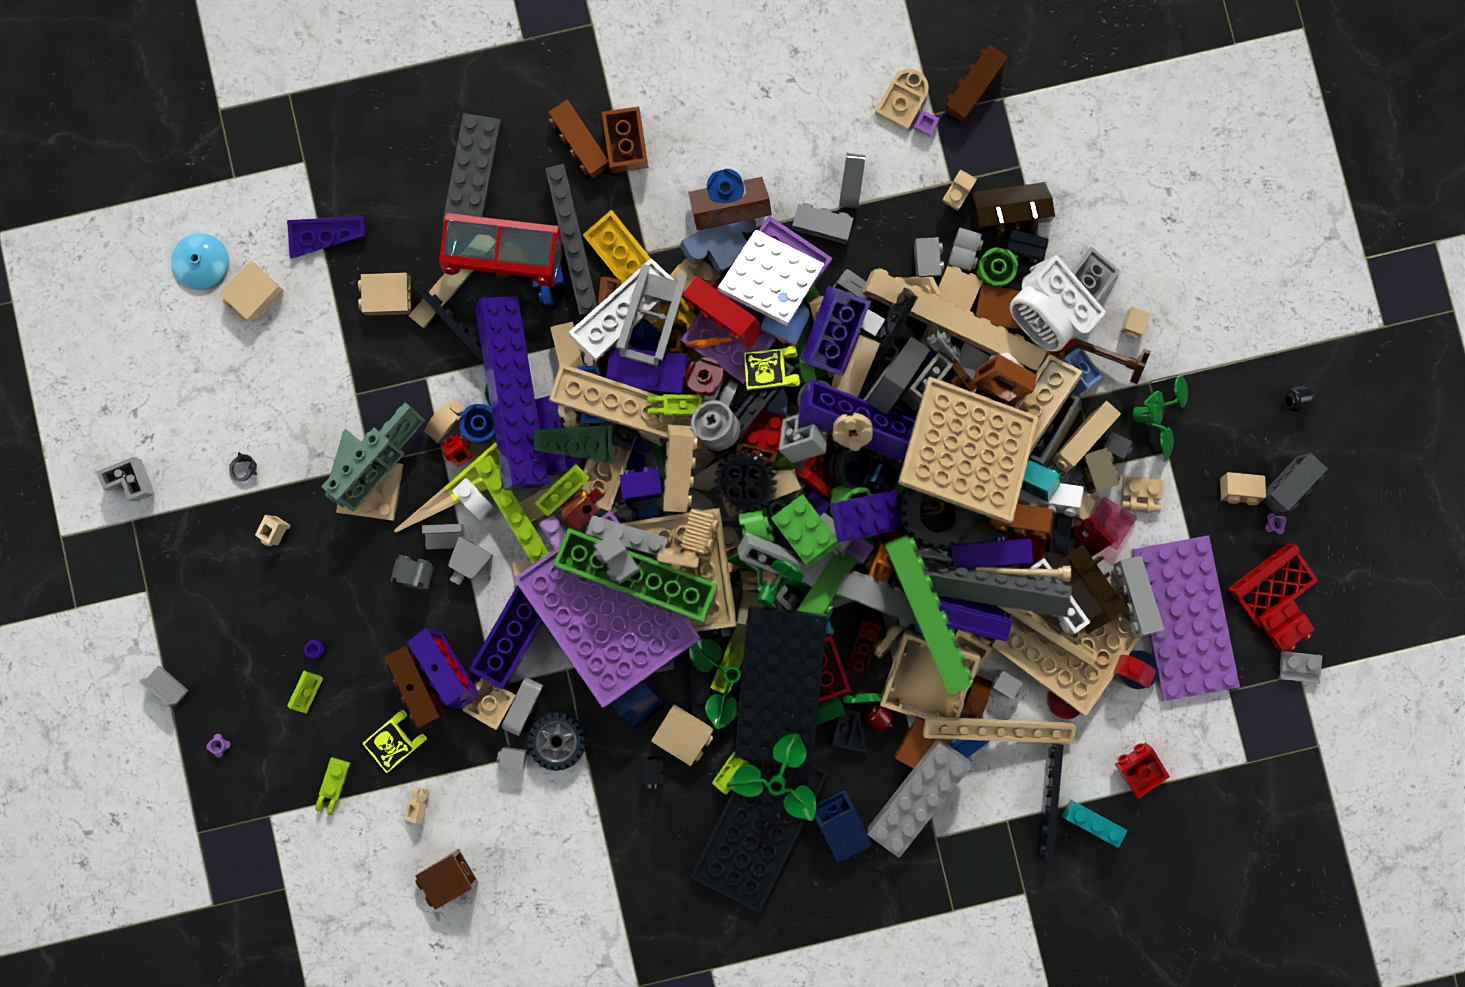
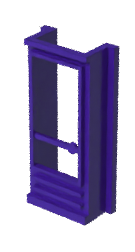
(976, 617)

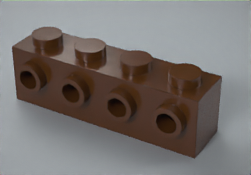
(975, 83)

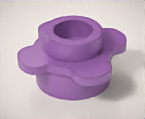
(1281, 523)
(212, 745)

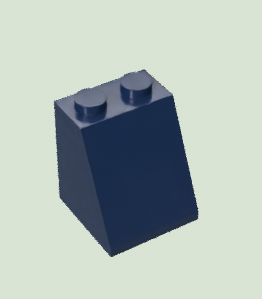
(638, 703)
(841, 826)

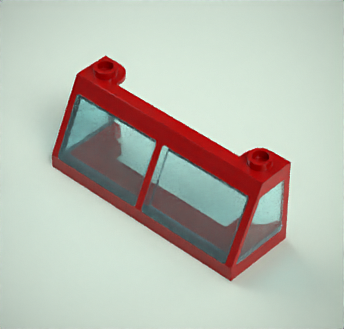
(501, 247)

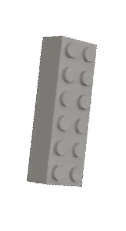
(918, 797)

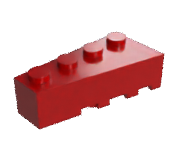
(723, 312)

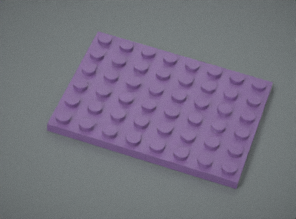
(602, 631)

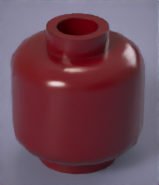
(879, 717)

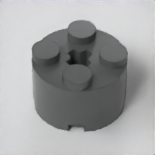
(412, 573)

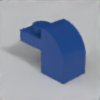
(545, 293)

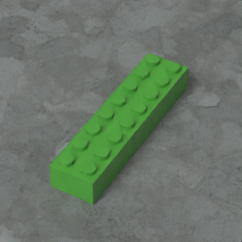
(653, 583)
(930, 619)

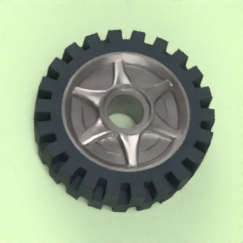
(544, 750)

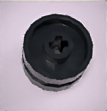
(847, 466)

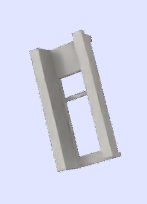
(658, 288)

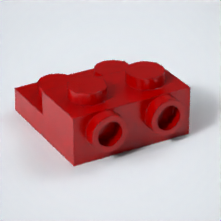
(766, 432)
(1286, 624)
(1141, 769)

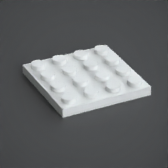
(765, 271)

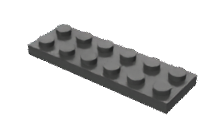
(472, 165)

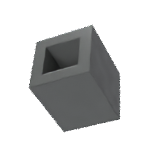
(1117, 446)

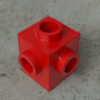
(457, 450)

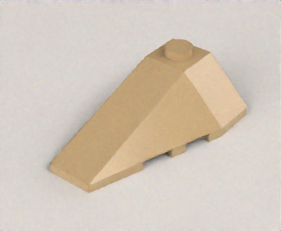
(786, 484)

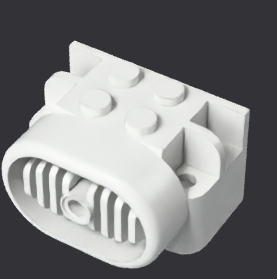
(1054, 305)

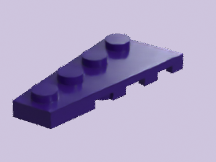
(317, 234)

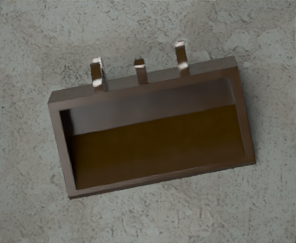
(1012, 207)
(1091, 588)

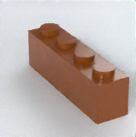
(579, 139)

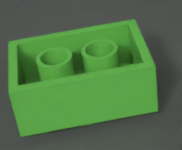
(805, 531)

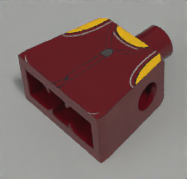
(581, 508)

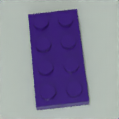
(866, 516)

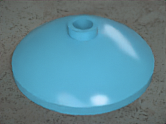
(211, 262)

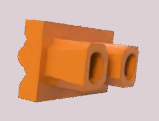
(882, 565)

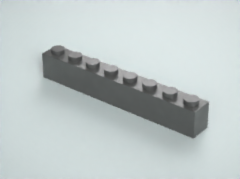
(572, 239)
(999, 589)

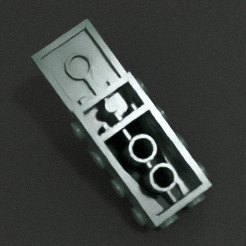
(357, 459)

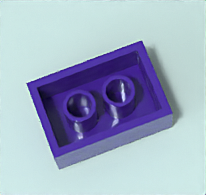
(641, 485)

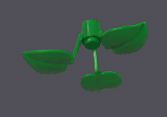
(1154, 412)
(768, 591)
(718, 708)
(789, 751)

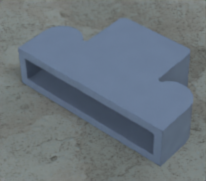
(719, 244)

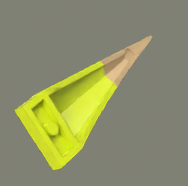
(445, 497)

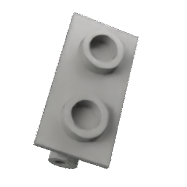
(942, 341)

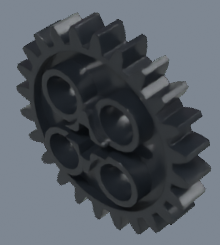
(728, 480)

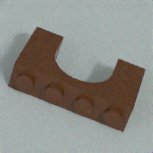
(712, 214)

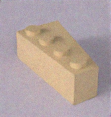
(678, 468)

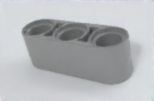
(522, 706)

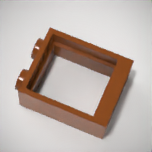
(999, 365)

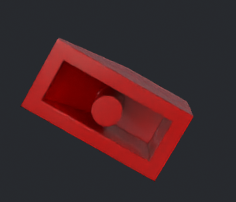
(1134, 670)

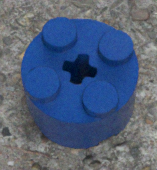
(469, 424)

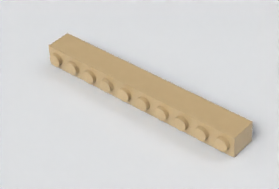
(954, 321)

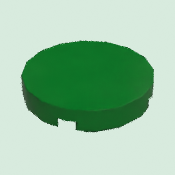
(861, 698)

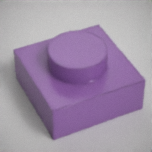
(926, 123)
(860, 550)

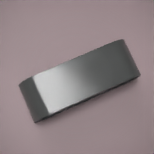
(852, 180)

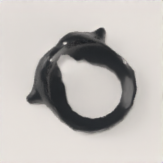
(250, 471)

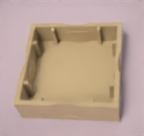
(916, 684)

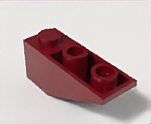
(865, 641)

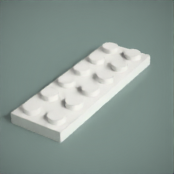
(604, 324)

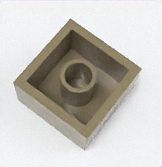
(1099, 471)

